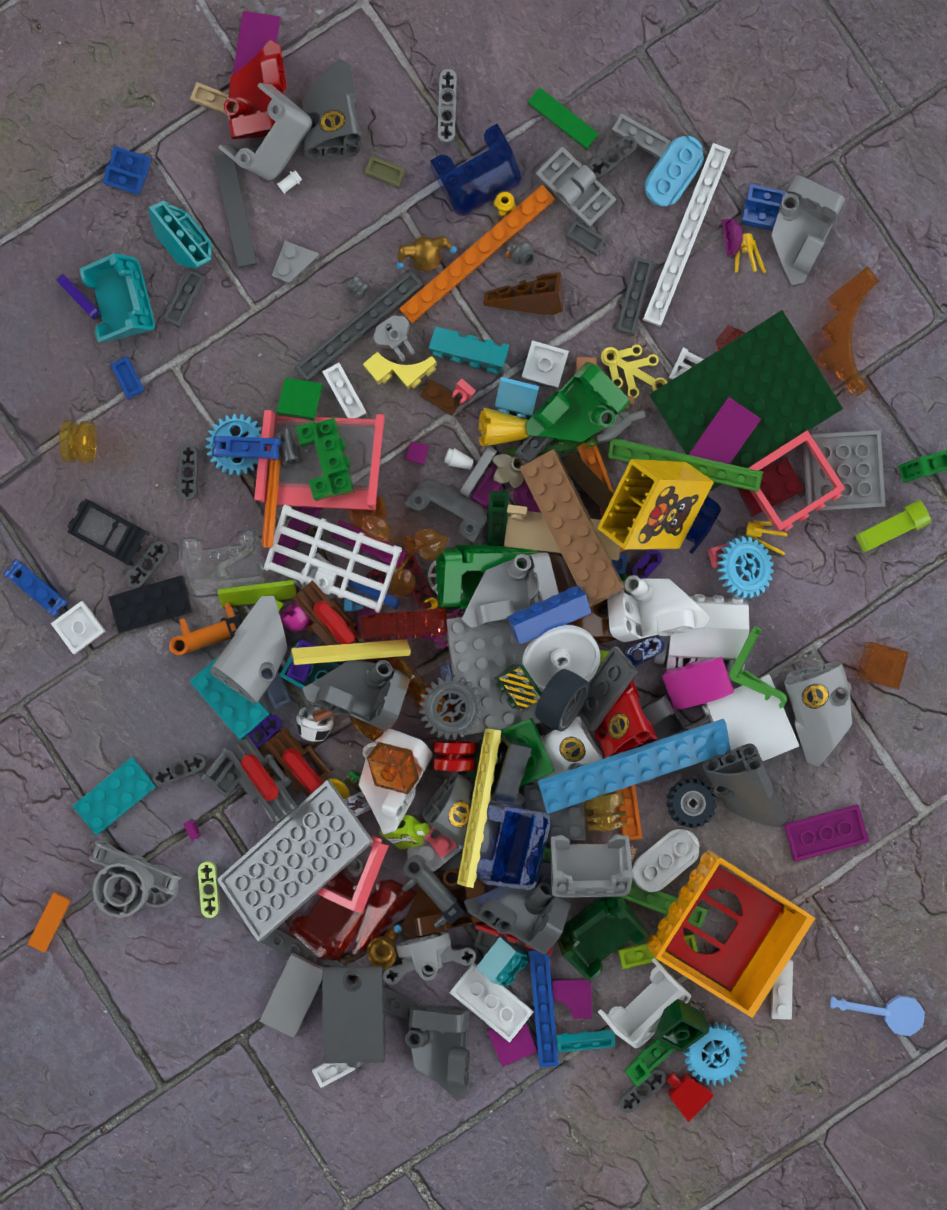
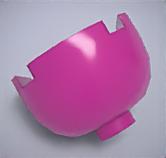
(294, 618)

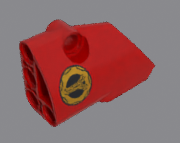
(625, 725)

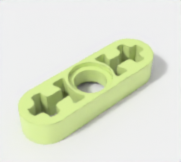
(214, 903)

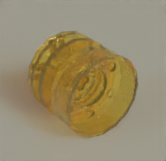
(605, 812)

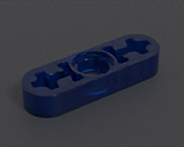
(652, 652)

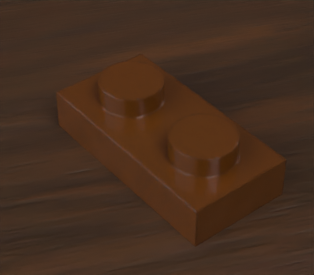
(440, 397)

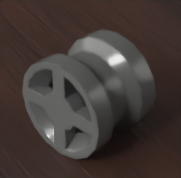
(358, 287)

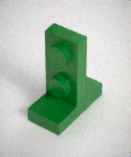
(923, 466)

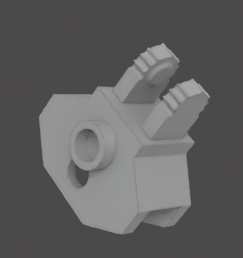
(395, 337)

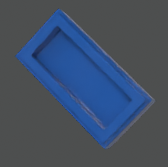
(127, 377)

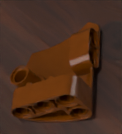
(593, 623)

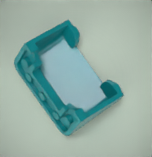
(119, 296)

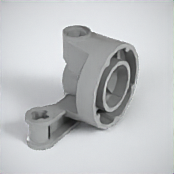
(135, 870)
(424, 951)

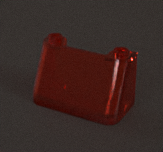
(330, 926)

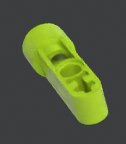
(913, 517)

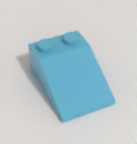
(516, 397)

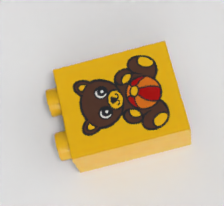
(655, 504)

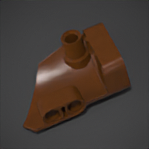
(425, 912)

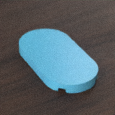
(674, 171)

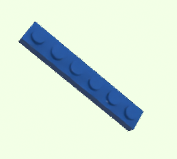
(543, 1009)

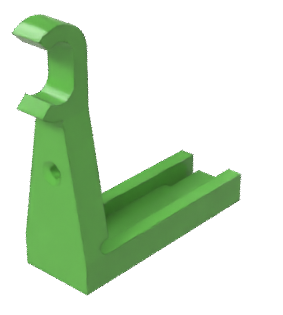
(749, 680)

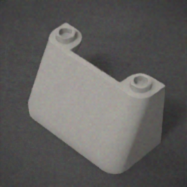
(591, 868)

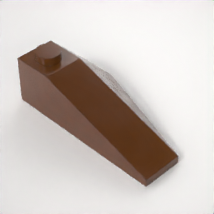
(537, 296)

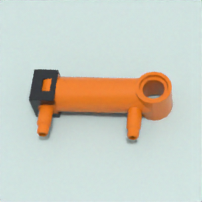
(208, 635)

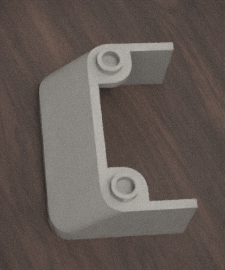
(281, 141)

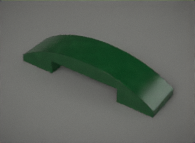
(497, 517)

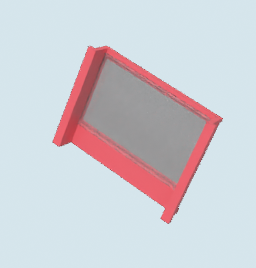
(363, 446)

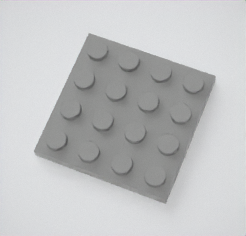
(856, 462)

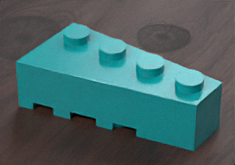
(469, 350)

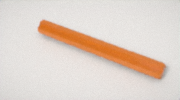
(271, 503)

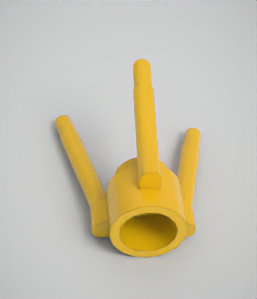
(749, 245)
(755, 529)

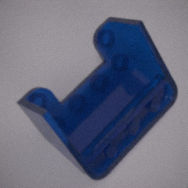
(479, 178)
(517, 846)

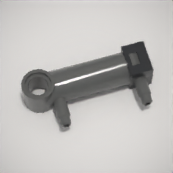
(435, 889)

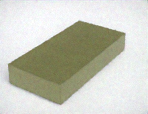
(385, 172)

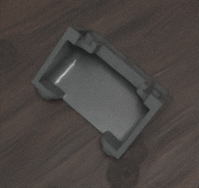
(432, 491)

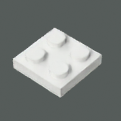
(545, 364)
(78, 627)

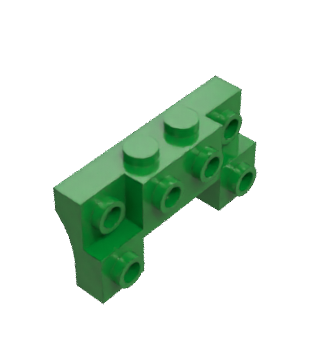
(334, 463)

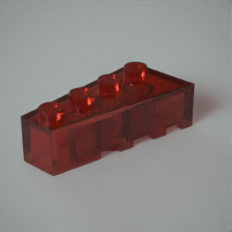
(403, 624)

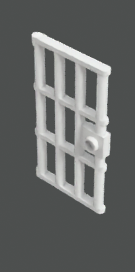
(326, 572)

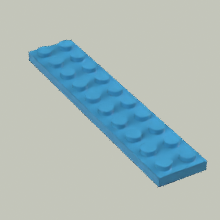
(634, 766)

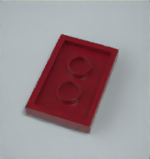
(777, 485)

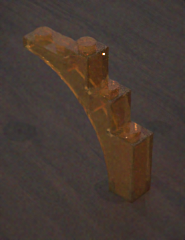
(839, 330)

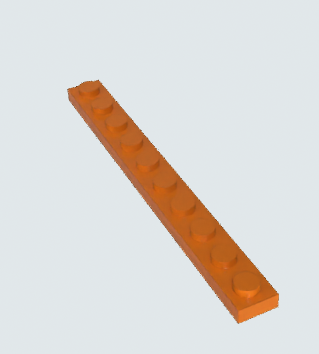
(477, 254)

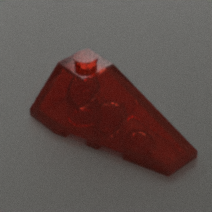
(382, 906)

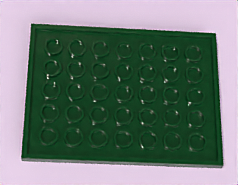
(764, 373)

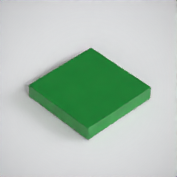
(299, 399)

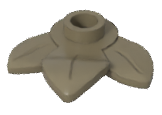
(506, 471)

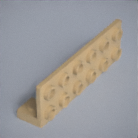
(531, 531)

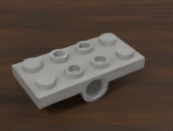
(576, 186)

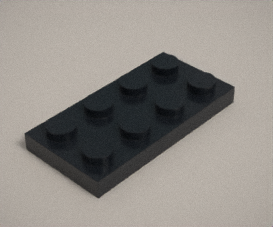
(150, 604)

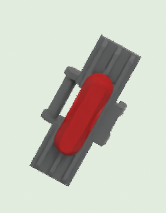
(258, 782)

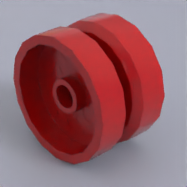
(454, 756)

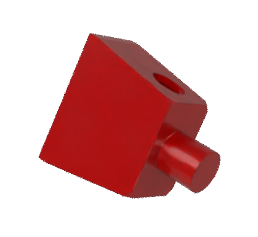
(688, 1094)

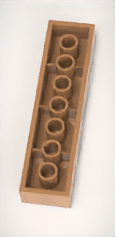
(572, 528)

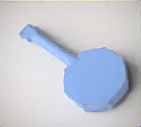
(901, 1013)

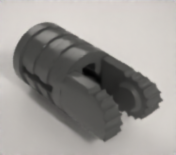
(287, 449)

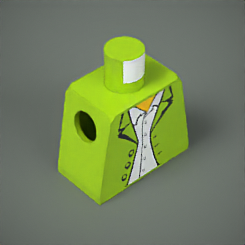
(408, 834)

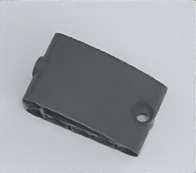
(353, 1015)

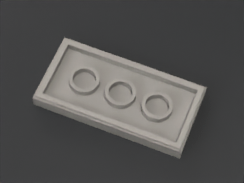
(292, 995)

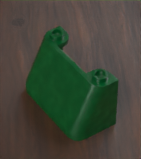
(598, 933)

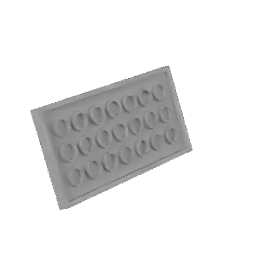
(294, 860)

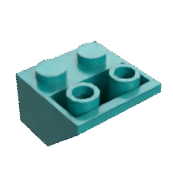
(503, 962)

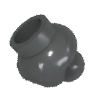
(520, 253)

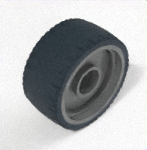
(562, 700)

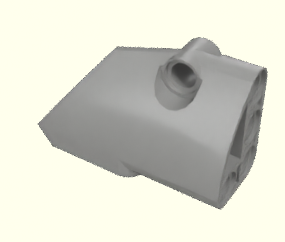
(255, 648)

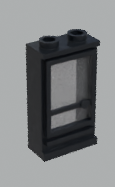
(107, 531)

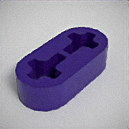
(643, 561)

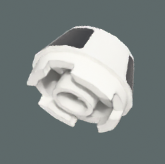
(310, 729)

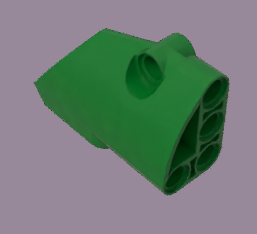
(579, 406)

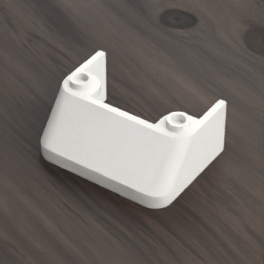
(641, 1017)

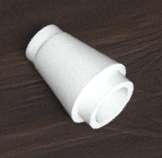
(458, 459)

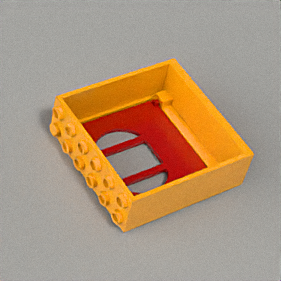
(754, 949)

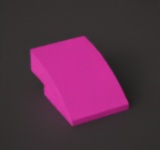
(697, 683)

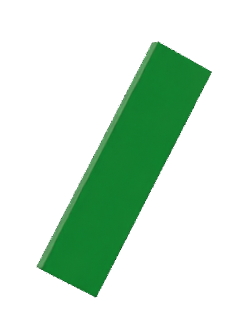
(562, 118)

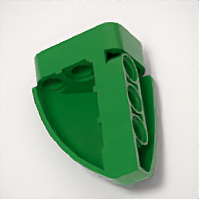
(463, 566)

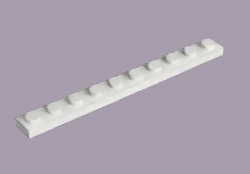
(686, 235)

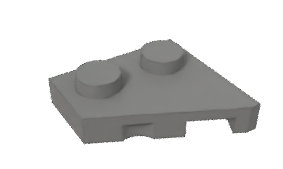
(292, 262)

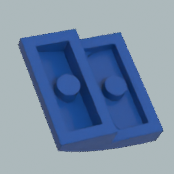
(127, 170)
(762, 207)

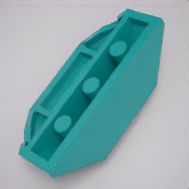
(180, 235)

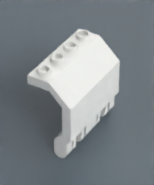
(720, 637)

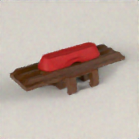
(328, 618)
(289, 755)

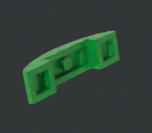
(646, 1061)

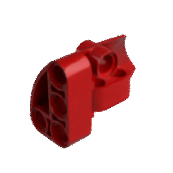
(251, 115)

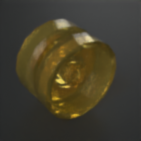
(78, 441)

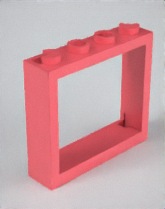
(816, 505)
(366, 881)

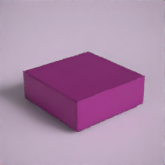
(417, 453)
(192, 829)

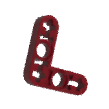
(416, 571)

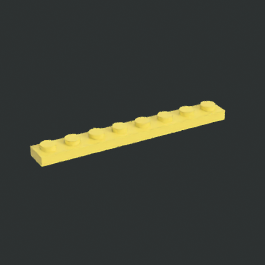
(479, 806)

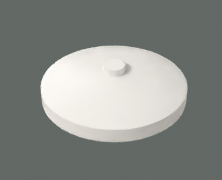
(559, 649)

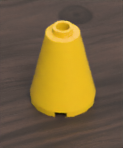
(500, 427)

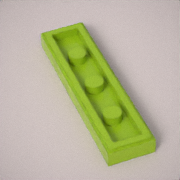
(251, 594)
(640, 955)

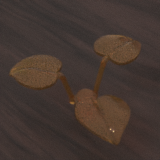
(425, 540)

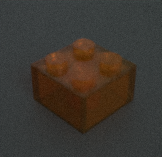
(882, 665)
(393, 767)

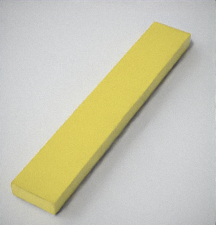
(349, 652)

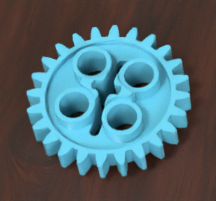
(225, 429)

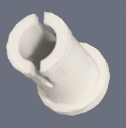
(290, 181)

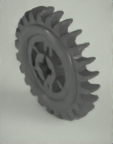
(465, 695)

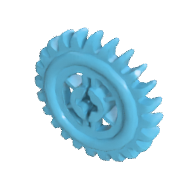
(735, 570)
(724, 1064)

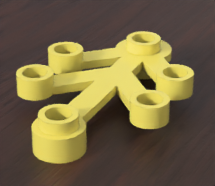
(630, 368)

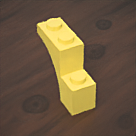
(409, 375)

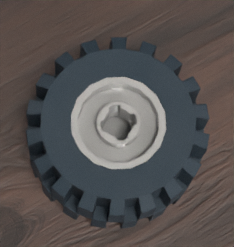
(691, 803)

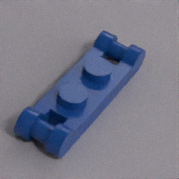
(246, 447)
(35, 587)

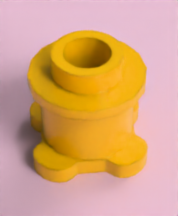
(504, 208)

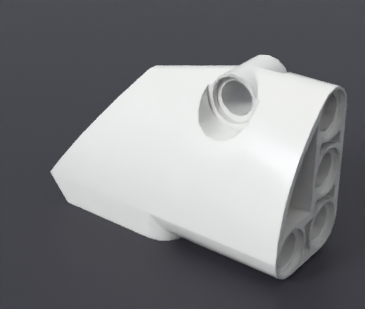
(652, 610)

